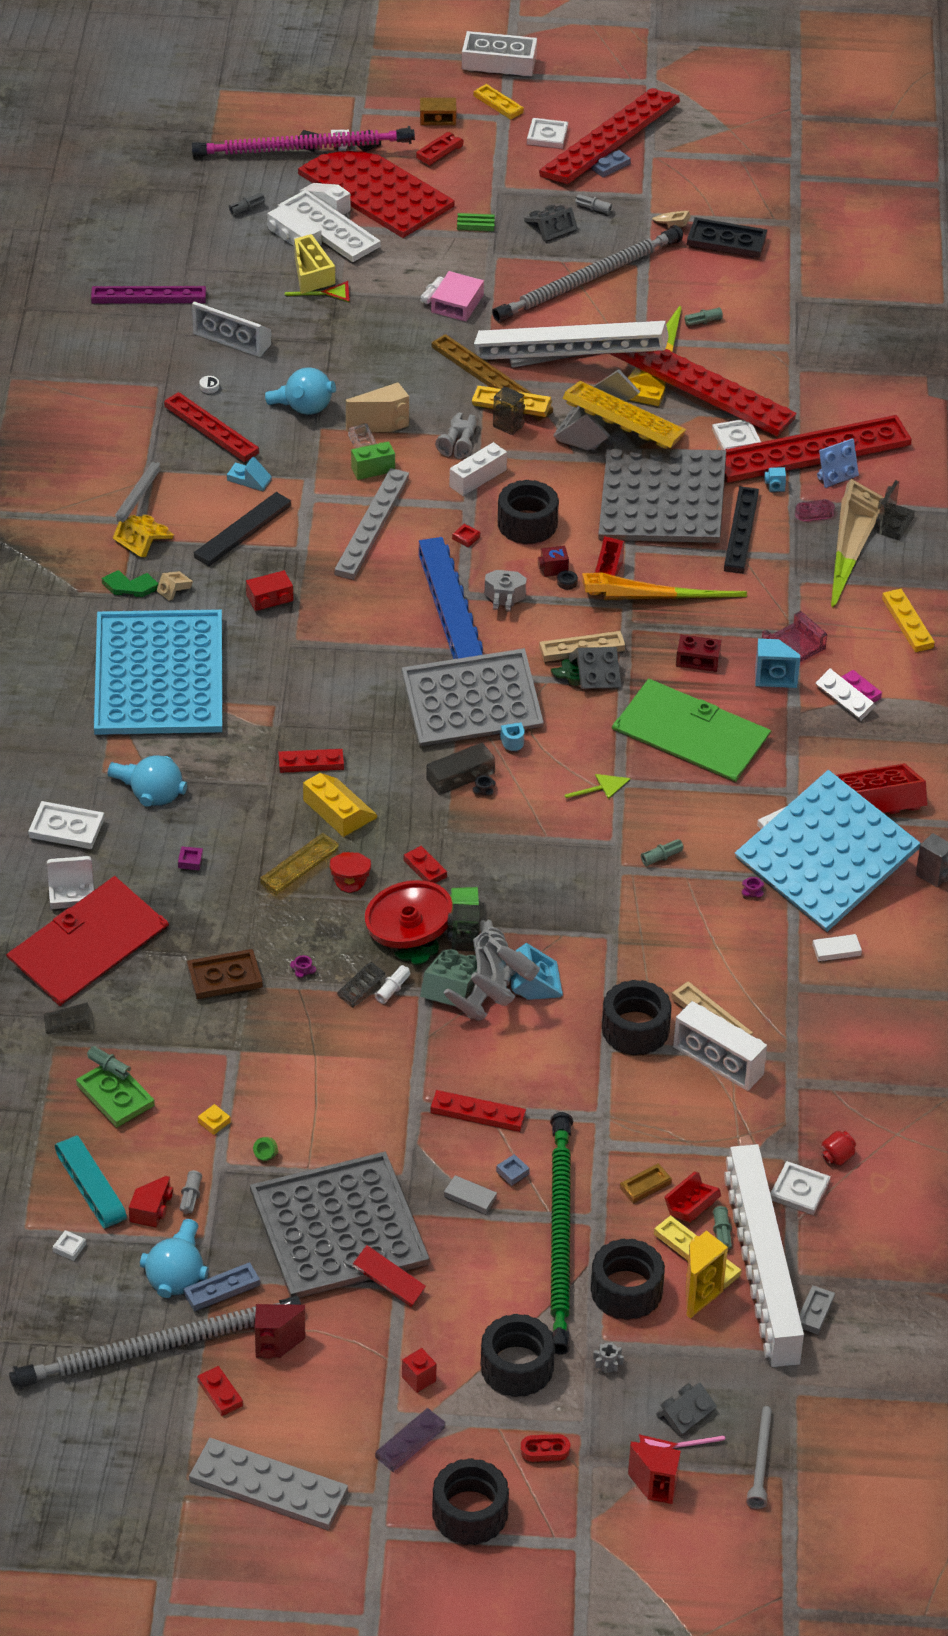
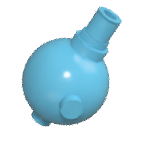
(305, 391)
(153, 780)
(175, 1262)

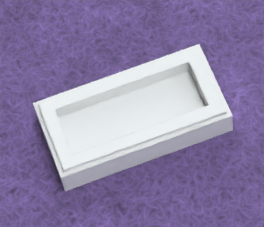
(837, 947)

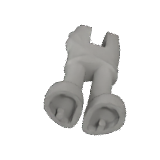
(459, 429)

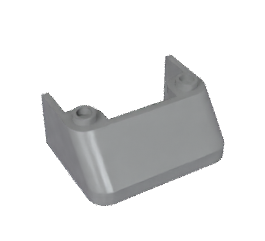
(586, 430)

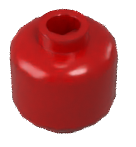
(838, 1148)

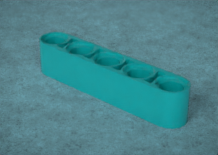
(90, 1181)

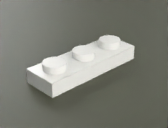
(845, 694)

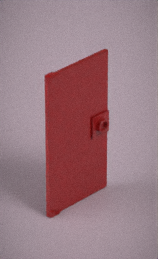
(87, 940)

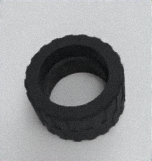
(528, 496)
(632, 1036)
(622, 1300)
(523, 1332)
(475, 1477)

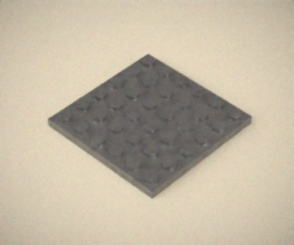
(663, 495)
(329, 1215)

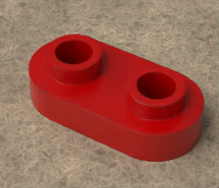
(545, 1447)

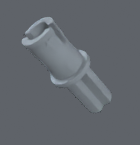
(594, 204)
(190, 1192)

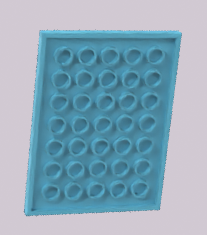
(158, 672)

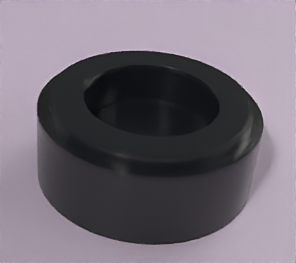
(567, 580)

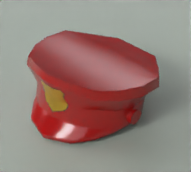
(350, 871)

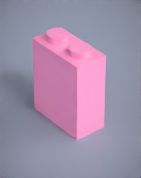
(457, 296)

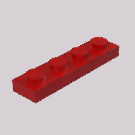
(478, 1110)

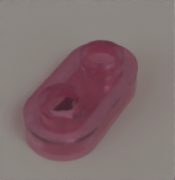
(814, 510)

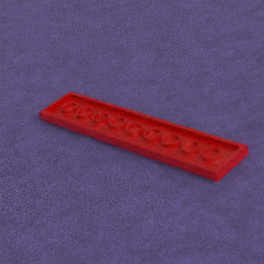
(609, 136)
(712, 388)
(803, 449)

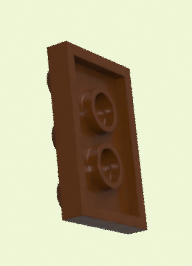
(224, 974)

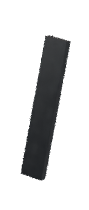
(242, 529)
(741, 530)

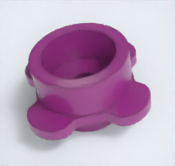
(753, 887)
(302, 966)

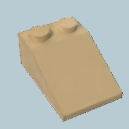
(381, 409)

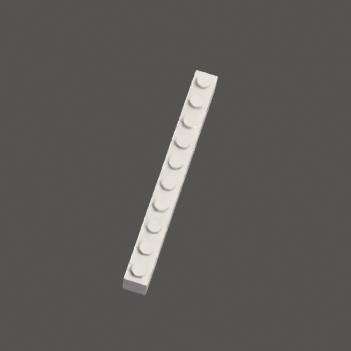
(571, 340)

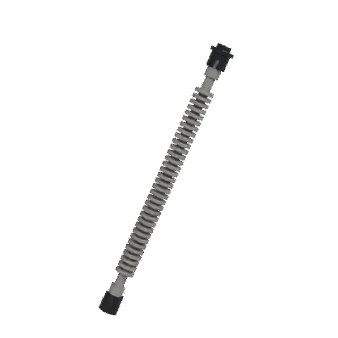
(589, 273)
(31, 1374)

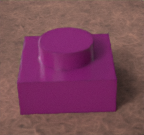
(190, 858)

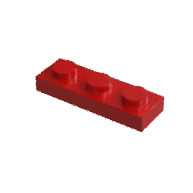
(311, 760)

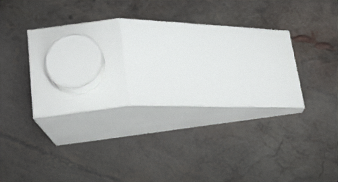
(332, 195)

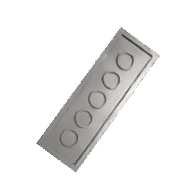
(268, 1483)

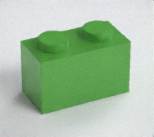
(372, 460)

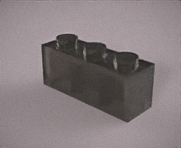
(460, 768)

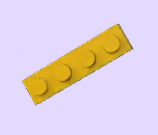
(534, 404)
(908, 620)

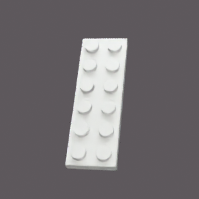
(336, 229)

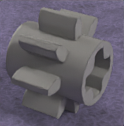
(608, 1357)

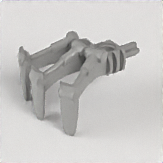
(492, 972)

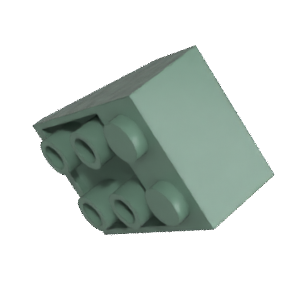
(449, 972)

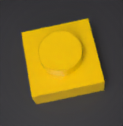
(214, 1119)

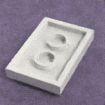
(66, 825)

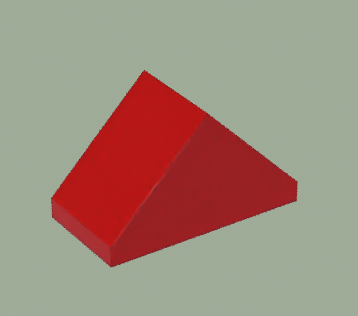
(610, 556)

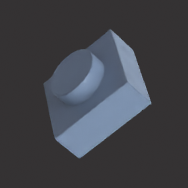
(512, 1169)

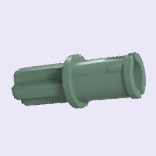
(704, 316)
(661, 852)
(108, 1062)
(722, 1226)

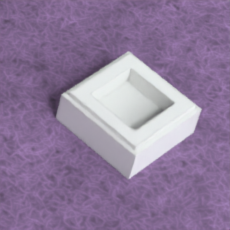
(69, 1245)

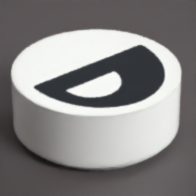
(209, 384)

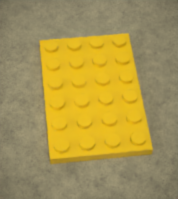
(625, 414)

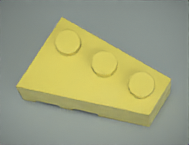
(312, 264)

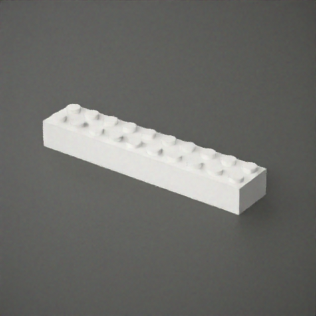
(764, 1256)

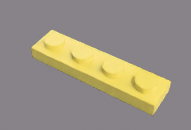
(679, 1238)

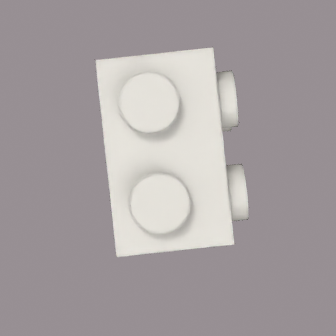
(69, 880)

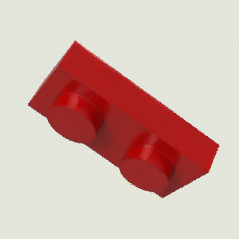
(425, 865)
(220, 1391)

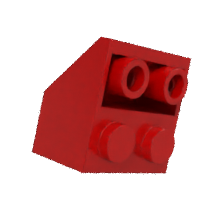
(654, 1470)

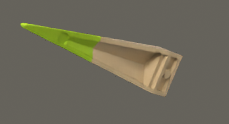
(856, 522)

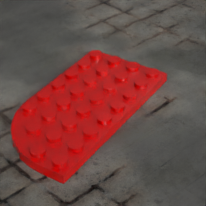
(379, 189)

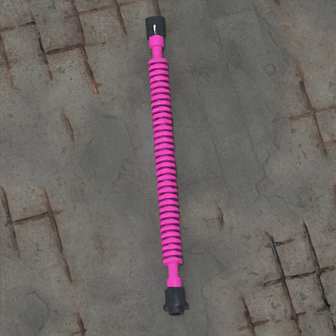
(400, 135)

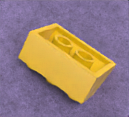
(336, 804)
(704, 1272)

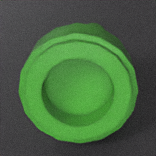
(265, 1148)

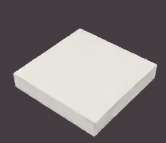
(547, 133)
(735, 434)
(800, 1188)

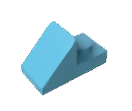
(251, 475)

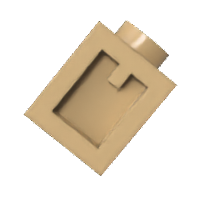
(173, 582)

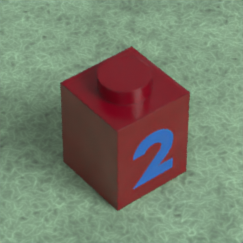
(553, 560)

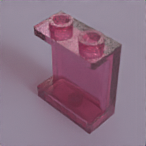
(801, 636)

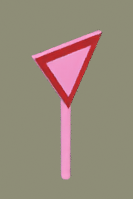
(663, 1443)

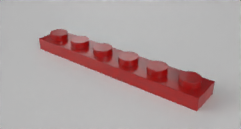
(211, 427)

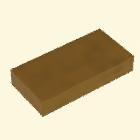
(645, 1183)

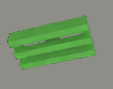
(475, 222)

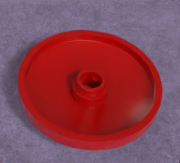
(408, 914)

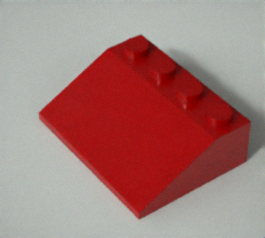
(889, 787)

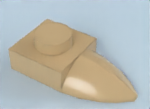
(673, 218)

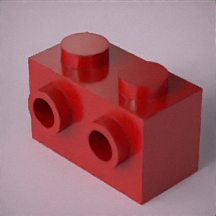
(269, 590)

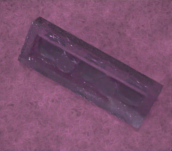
(410, 1439)

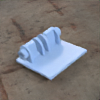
(838, 463)

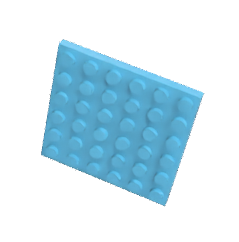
(827, 850)

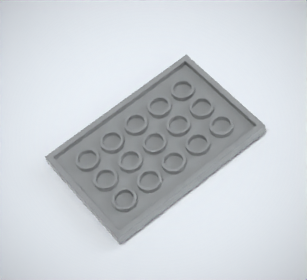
(471, 696)

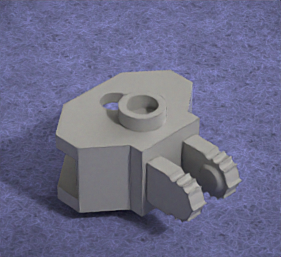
(505, 589)

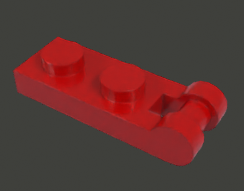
(439, 148)

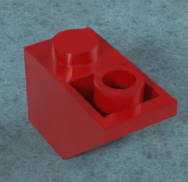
(150, 1201)

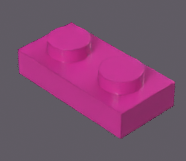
(863, 686)

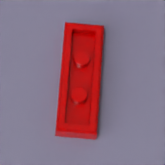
(389, 1275)

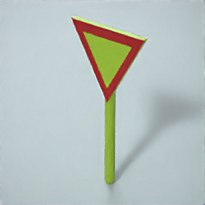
(339, 291)

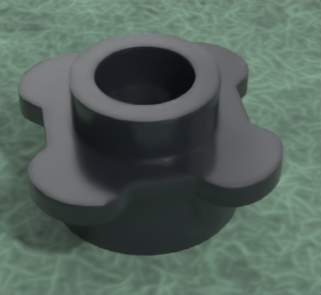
(484, 785)

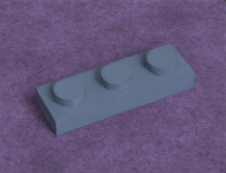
(221, 1286)

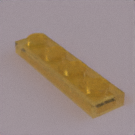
(299, 863)

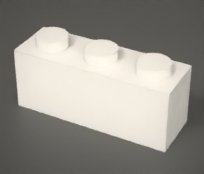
(291, 225)
(478, 469)

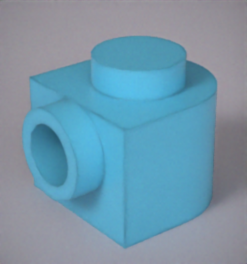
(776, 479)
(512, 736)

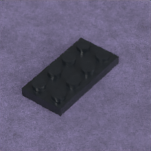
(727, 237)

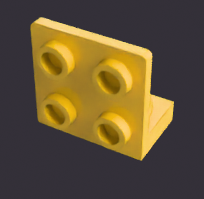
(139, 533)

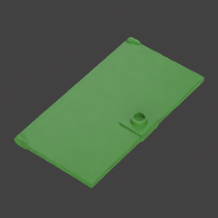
(692, 729)

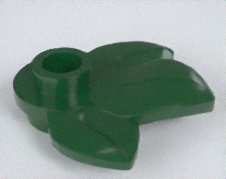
(569, 671)
(419, 954)

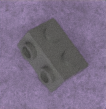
(687, 1408)

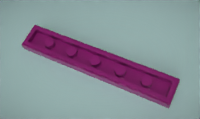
(147, 294)

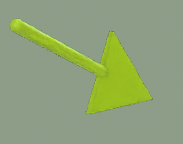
(609, 784)

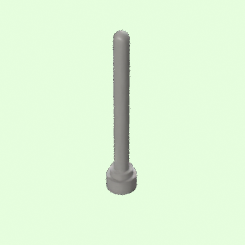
(756, 1495)

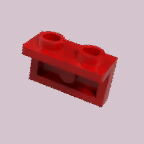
(691, 1198)

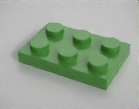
(115, 1097)

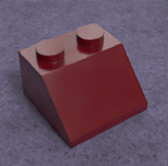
(278, 1329)

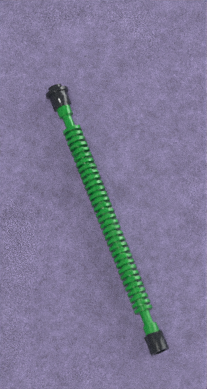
(560, 1233)

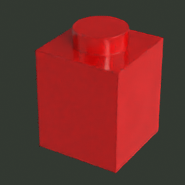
(419, 1370)

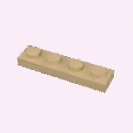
(561, 648)
(689, 993)

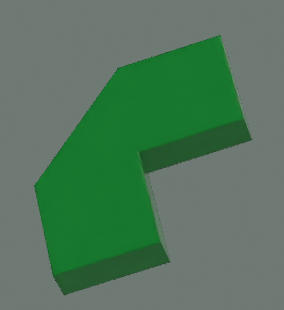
(140, 586)

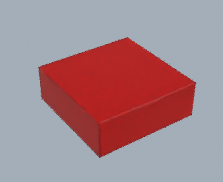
(466, 535)

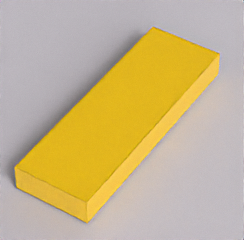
(498, 101)

